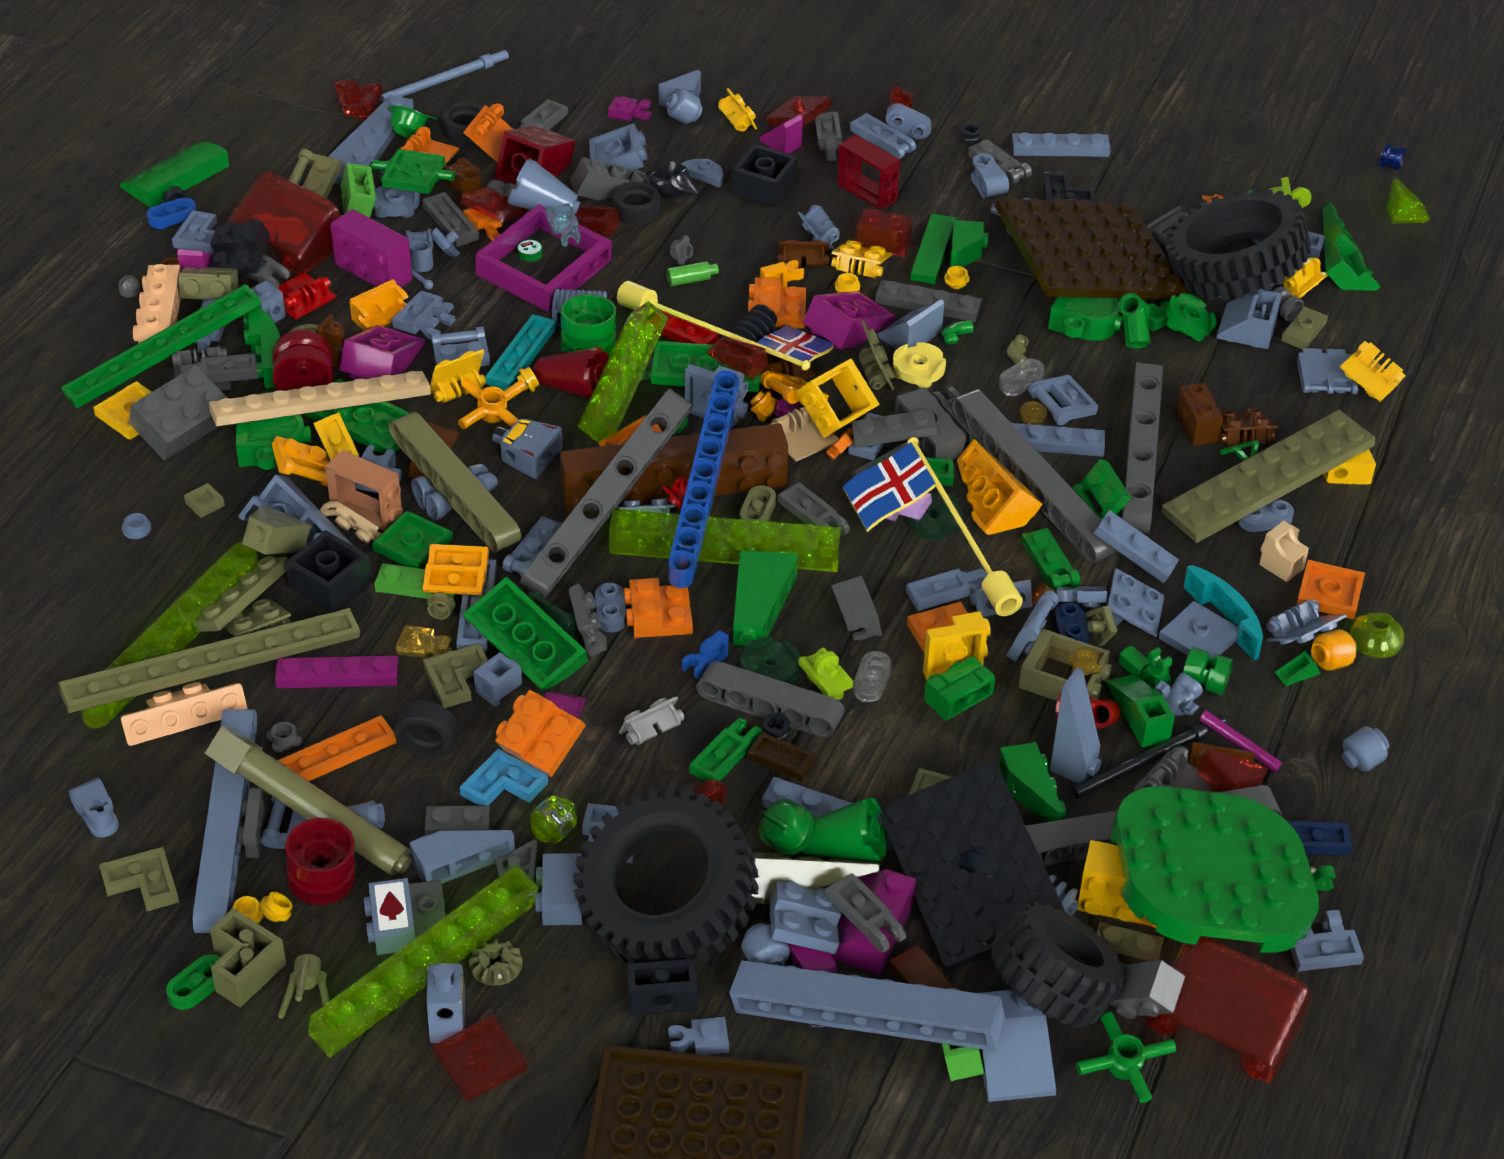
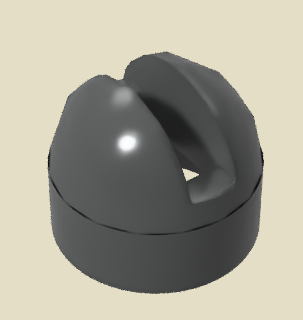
(128, 286)

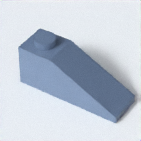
(457, 853)

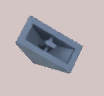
(689, 82)

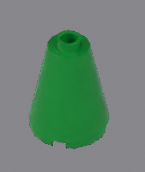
(850, 833)

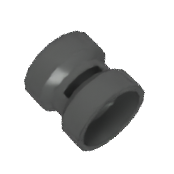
(1290, 305)

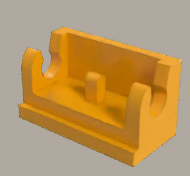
(377, 305)

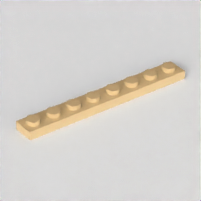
(318, 398)

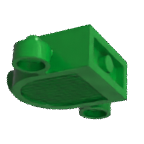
(1086, 317)
(256, 438)

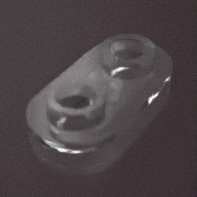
(1021, 376)
(872, 676)

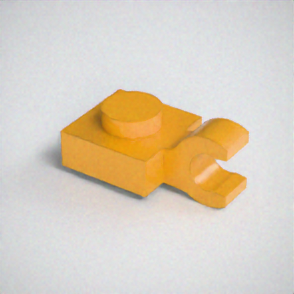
(785, 272)

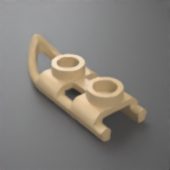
(349, 519)

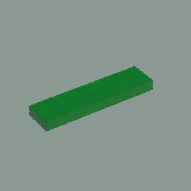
(933, 249)

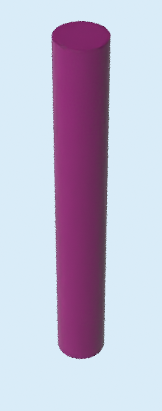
(1240, 741)

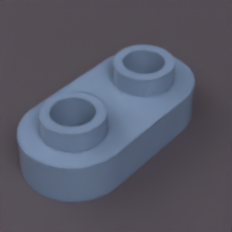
(909, 121)
(1268, 516)
(611, 607)

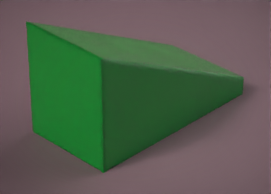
(1298, 669)

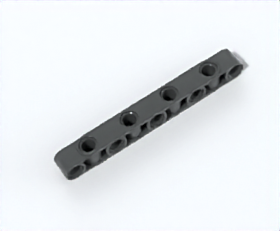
(1142, 445)
(606, 493)

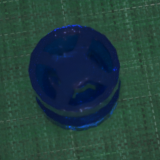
(1392, 156)

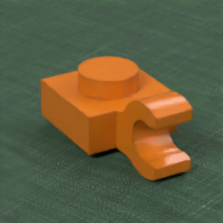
(483, 221)

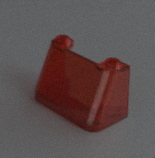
(294, 218)
(1237, 1005)

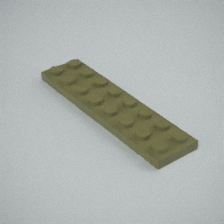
(1267, 475)

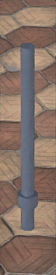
(485, 61)

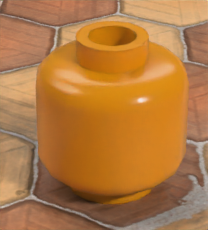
(1333, 650)

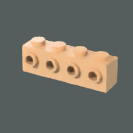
(158, 302)

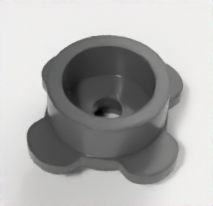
(681, 250)
(283, 736)

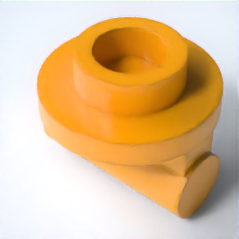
(763, 405)

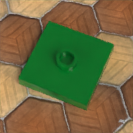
(410, 540)

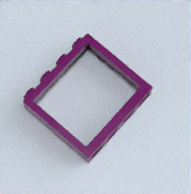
(490, 267)

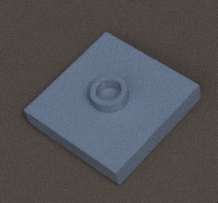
(1199, 629)

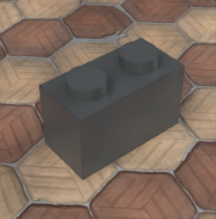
(1148, 989)

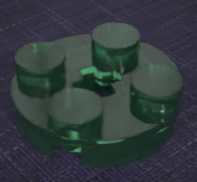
(938, 527)
(783, 655)

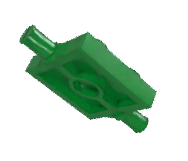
(413, 171)

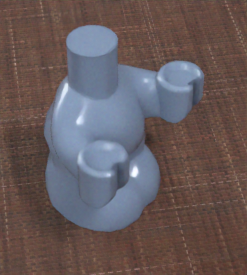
(1181, 694)

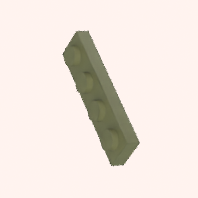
(242, 594)

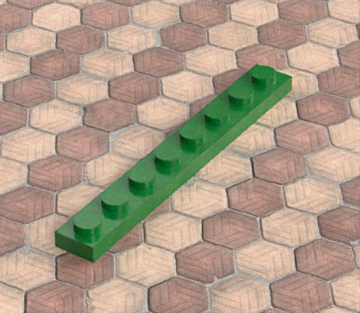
(160, 346)

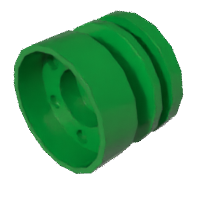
(588, 323)

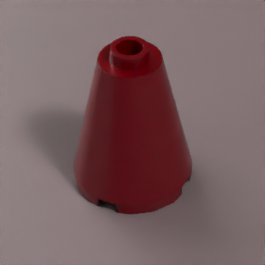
(572, 371)

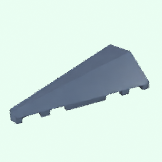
(289, 499)

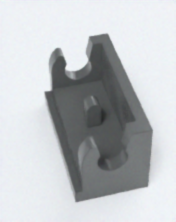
(857, 608)

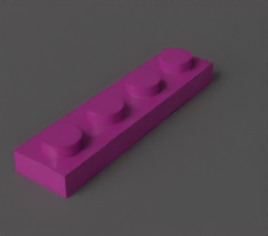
(337, 671)

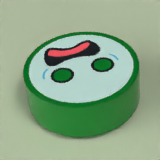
(529, 250)

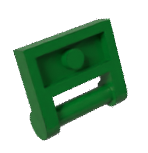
(1105, 487)

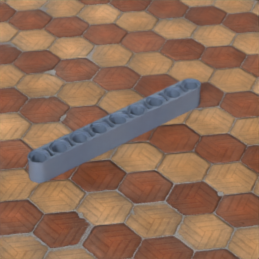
(220, 845)

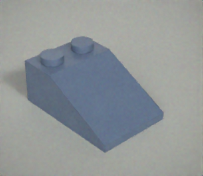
(1022, 1058)

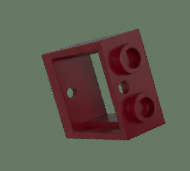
(850, 160)

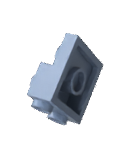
(620, 147)
(699, 386)
(803, 917)

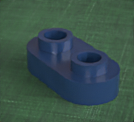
(1071, 622)

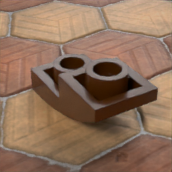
(917, 968)

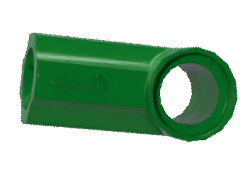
(1135, 322)

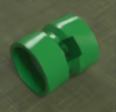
(1208, 671)

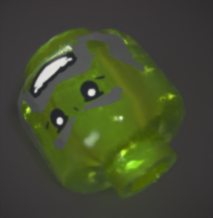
(553, 819)

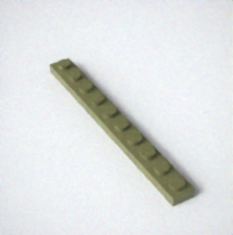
(208, 660)

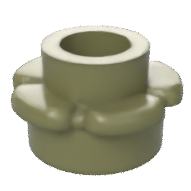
(440, 605)

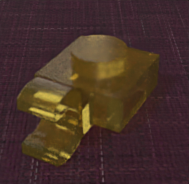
(419, 641)

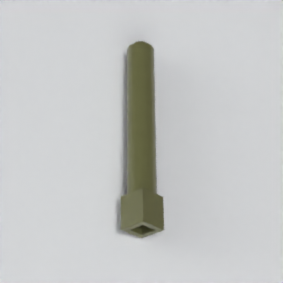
(247, 759)

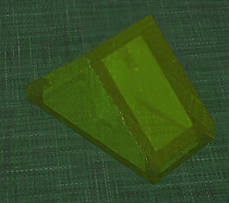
(1404, 205)

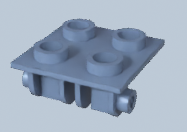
(1135, 602)
(1300, 623)

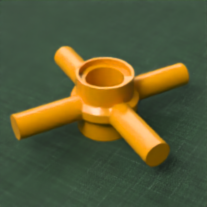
(491, 403)

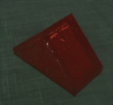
(1229, 772)

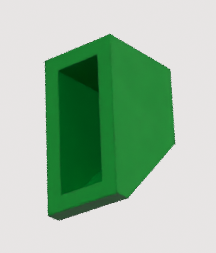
(967, 242)

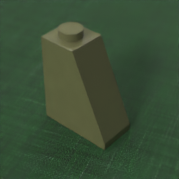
(275, 532)

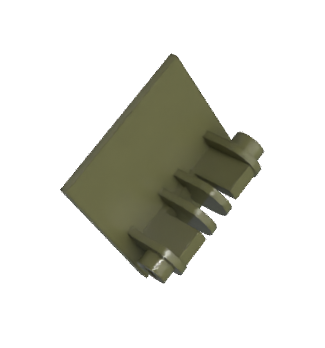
(873, 363)
(262, 615)

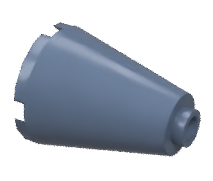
(540, 187)

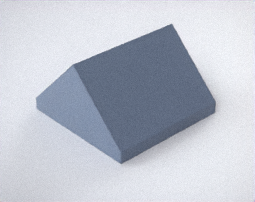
(915, 326)

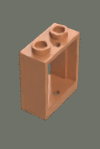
(341, 478)

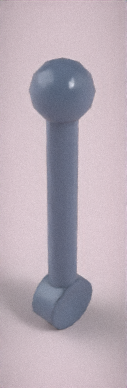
(428, 284)

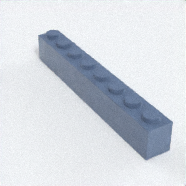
(868, 1005)

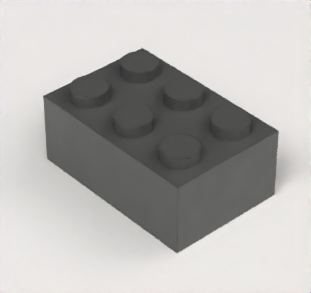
(176, 413)

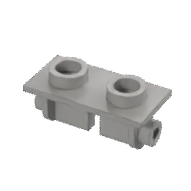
(640, 724)

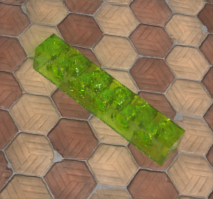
(623, 372)

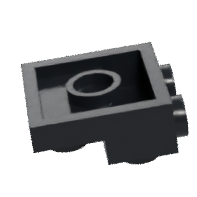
(239, 246)

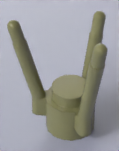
(305, 975)

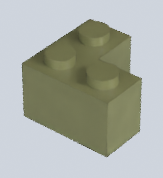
(247, 955)

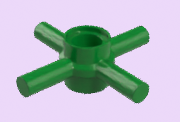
(1117, 1061)

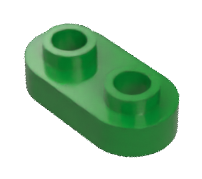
(192, 983)

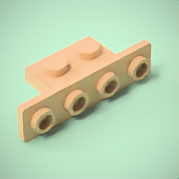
(181, 710)

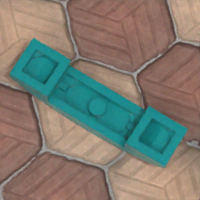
(1209, 588)

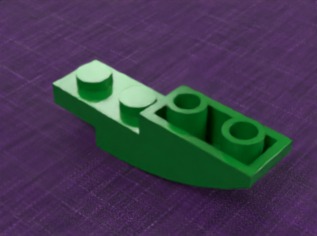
(262, 337)

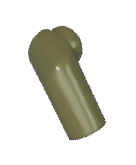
(1017, 348)

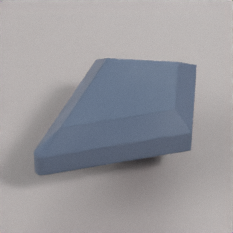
(446, 241)

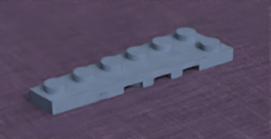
(370, 138)

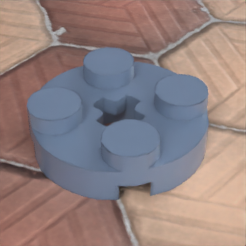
(402, 206)

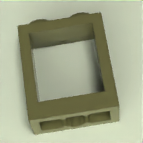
(1058, 648)

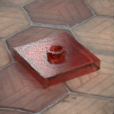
(807, 106)
(492, 204)
(480, 1058)

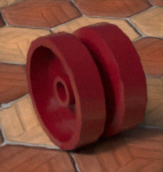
(301, 360)

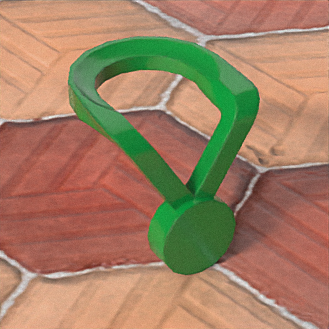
(1237, 449)

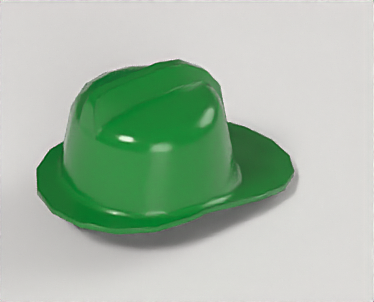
(407, 120)
(787, 827)

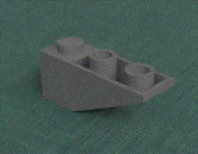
(600, 180)

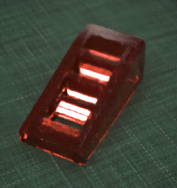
(598, 219)
(740, 356)

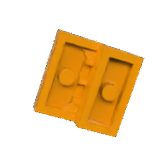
(456, 569)

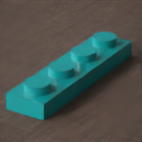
(521, 351)

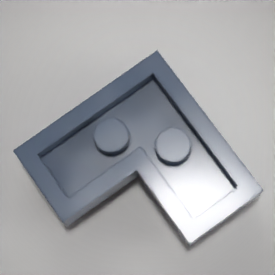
(196, 232)

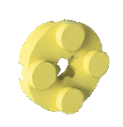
(907, 365)

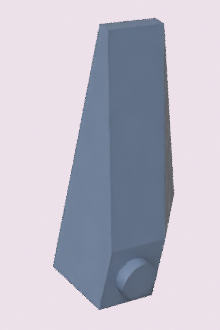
(1076, 734)

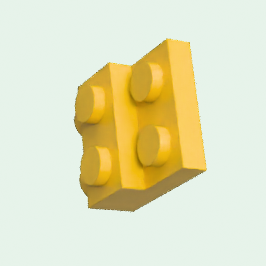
(956, 642)

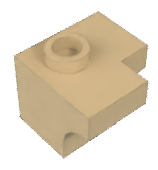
(1283, 552)

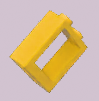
(845, 378)

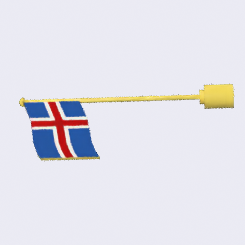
(785, 343)
(903, 481)

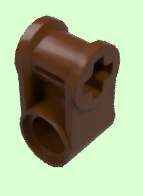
(466, 176)

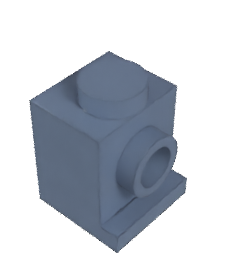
(497, 678)

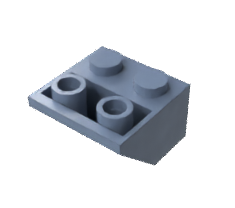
(1250, 319)

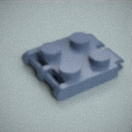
(1323, 372)

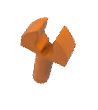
(841, 444)

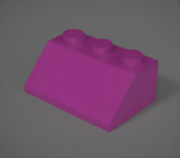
(897, 895)

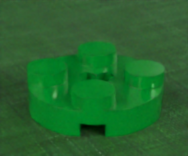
(1189, 316)

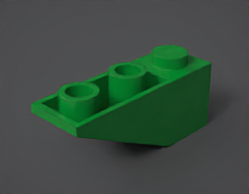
(1143, 709)
(1029, 781)

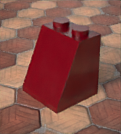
(545, 147)

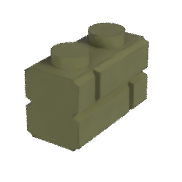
(207, 282)

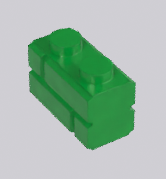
(959, 687)

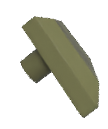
(1101, 624)

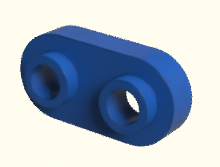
(170, 213)

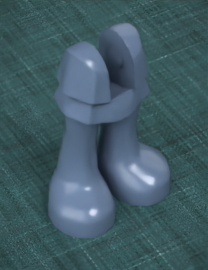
(435, 504)

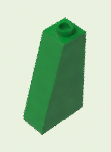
(761, 592)

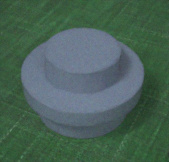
(136, 526)

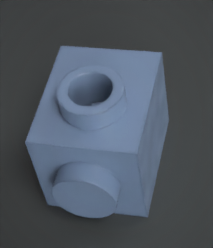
(271, 300)

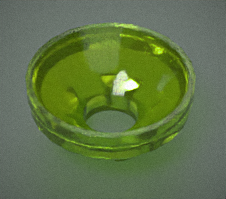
(1374, 640)

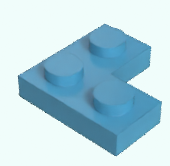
(500, 773)

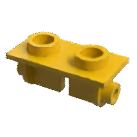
(734, 110)
(1305, 278)

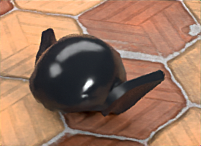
(672, 180)

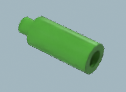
(690, 273)

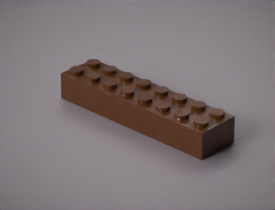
(751, 459)

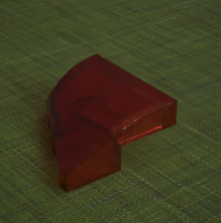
(358, 100)

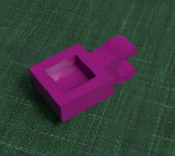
(627, 108)

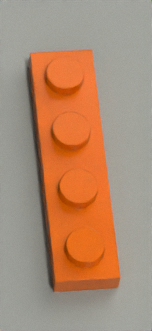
(341, 749)

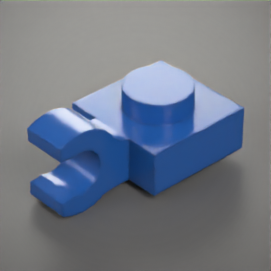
(710, 650)

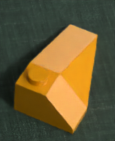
(995, 493)

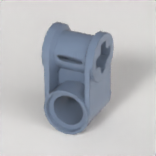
(988, 176)
(421, 250)
(95, 807)

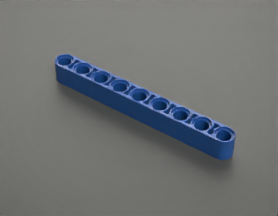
(703, 479)

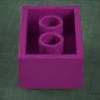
(370, 250)

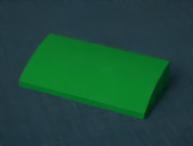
(179, 170)
(526, 635)

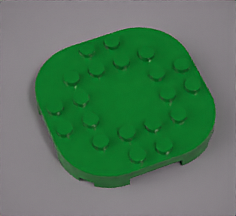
(1214, 868)

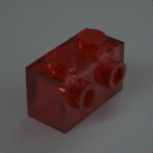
(885, 230)

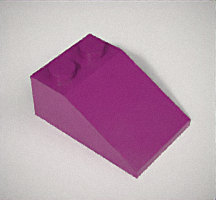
(840, 318)
(379, 352)

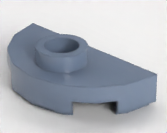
(705, 171)

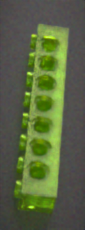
(653, 535)
(407, 970)

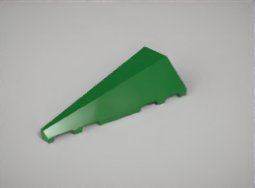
(1342, 256)

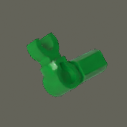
(1148, 669)

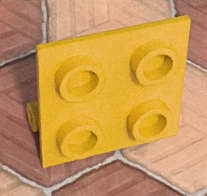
(870, 256)
(450, 374)
(1370, 374)

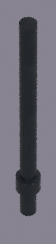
(1195, 733)

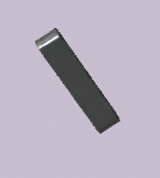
(765, 696)

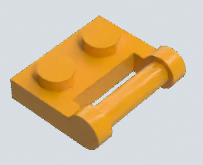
(784, 385)
(300, 459)

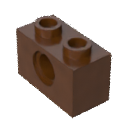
(1199, 414)

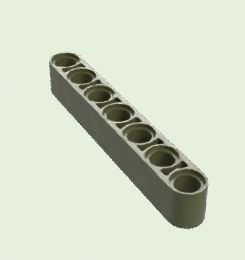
(455, 482)

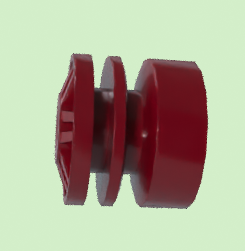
(320, 861)

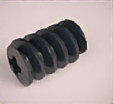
(756, 323)

